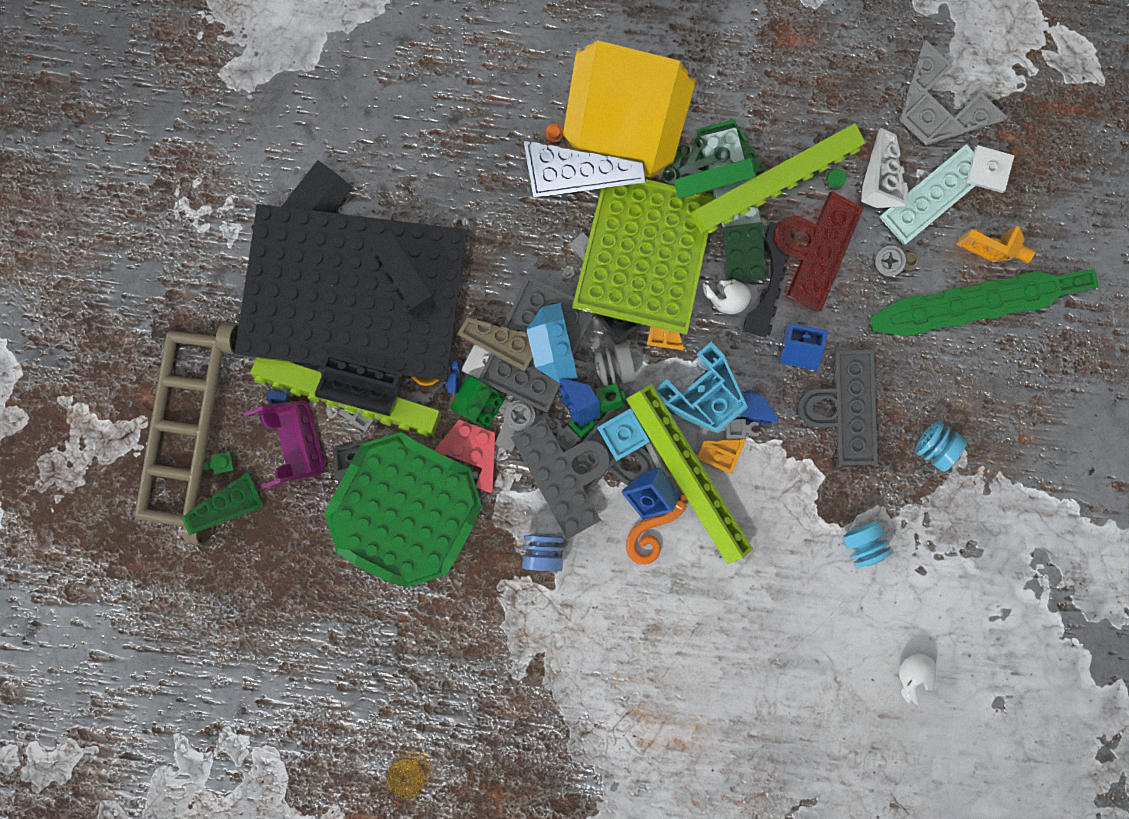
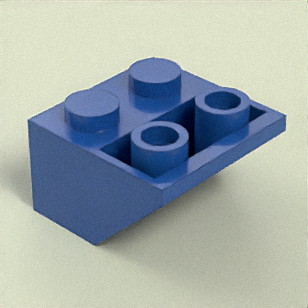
(803, 346)
(580, 400)

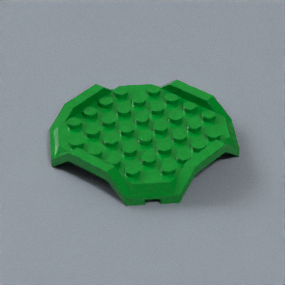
(403, 510)

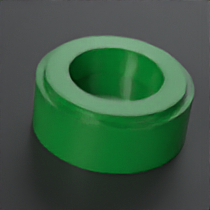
(836, 178)

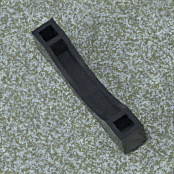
(758, 320)

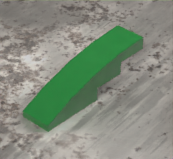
(715, 178)

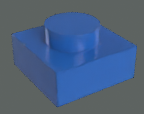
(277, 397)

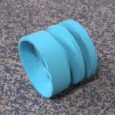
(942, 447)
(867, 544)

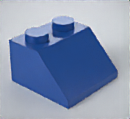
(758, 409)
(651, 494)

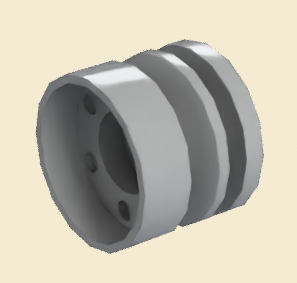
(614, 364)

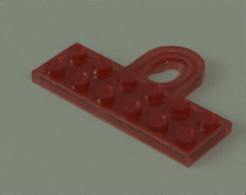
(824, 250)

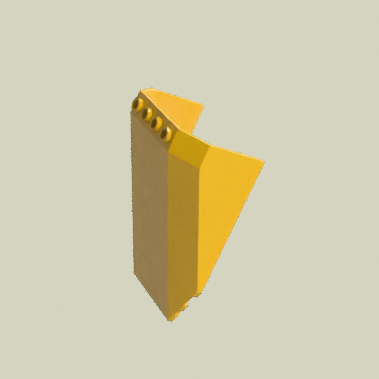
(627, 104)

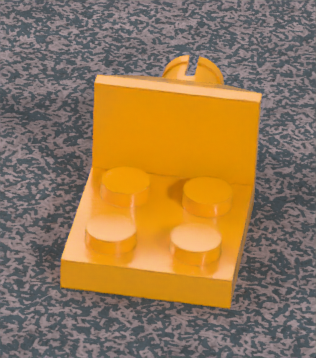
(997, 250)

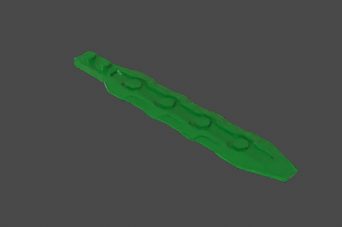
(979, 302)

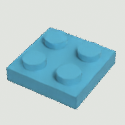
(623, 434)

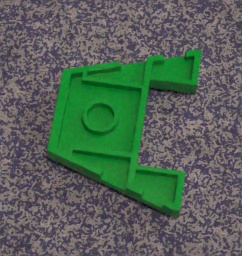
(746, 149)

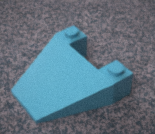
(710, 400)

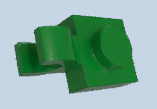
(220, 463)

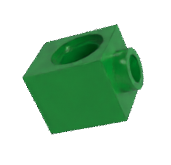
(604, 393)

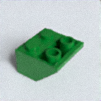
(477, 402)

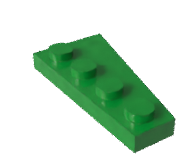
(229, 503)

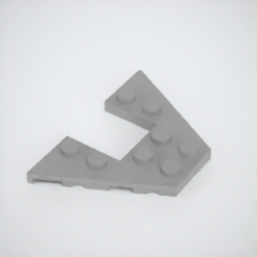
(927, 117)

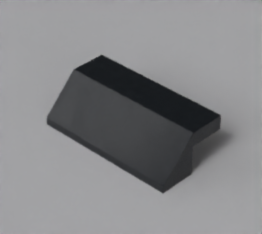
(319, 190)
(358, 384)

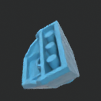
(551, 344)

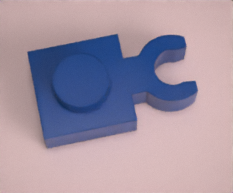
(453, 381)

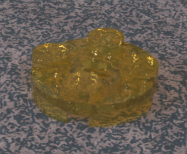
(411, 768)

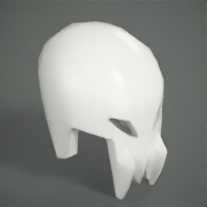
(732, 298)
(915, 671)

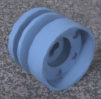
(543, 552)

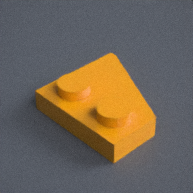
(664, 338)
(721, 453)

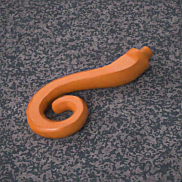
(649, 523)

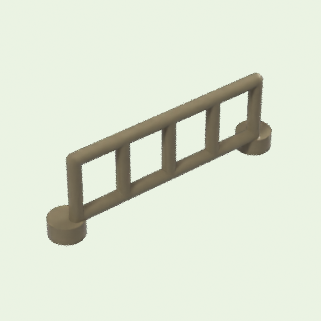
(221, 343)

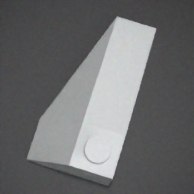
(884, 178)

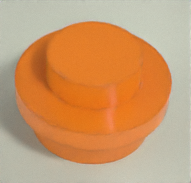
(554, 133)

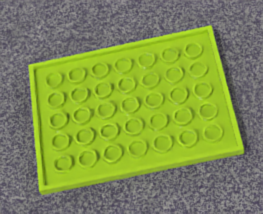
(643, 256)

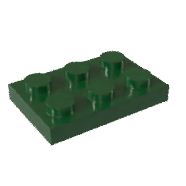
(744, 252)

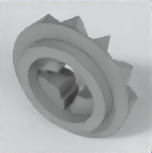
(886, 253)
(519, 406)

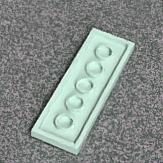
(730, 140)
(931, 197)

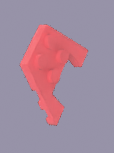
(474, 447)

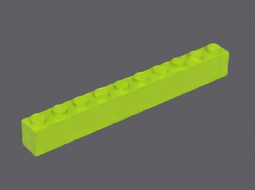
(781, 176)
(304, 381)
(689, 474)

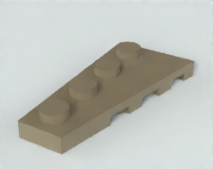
(499, 341)

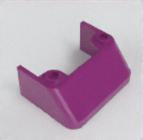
(297, 440)

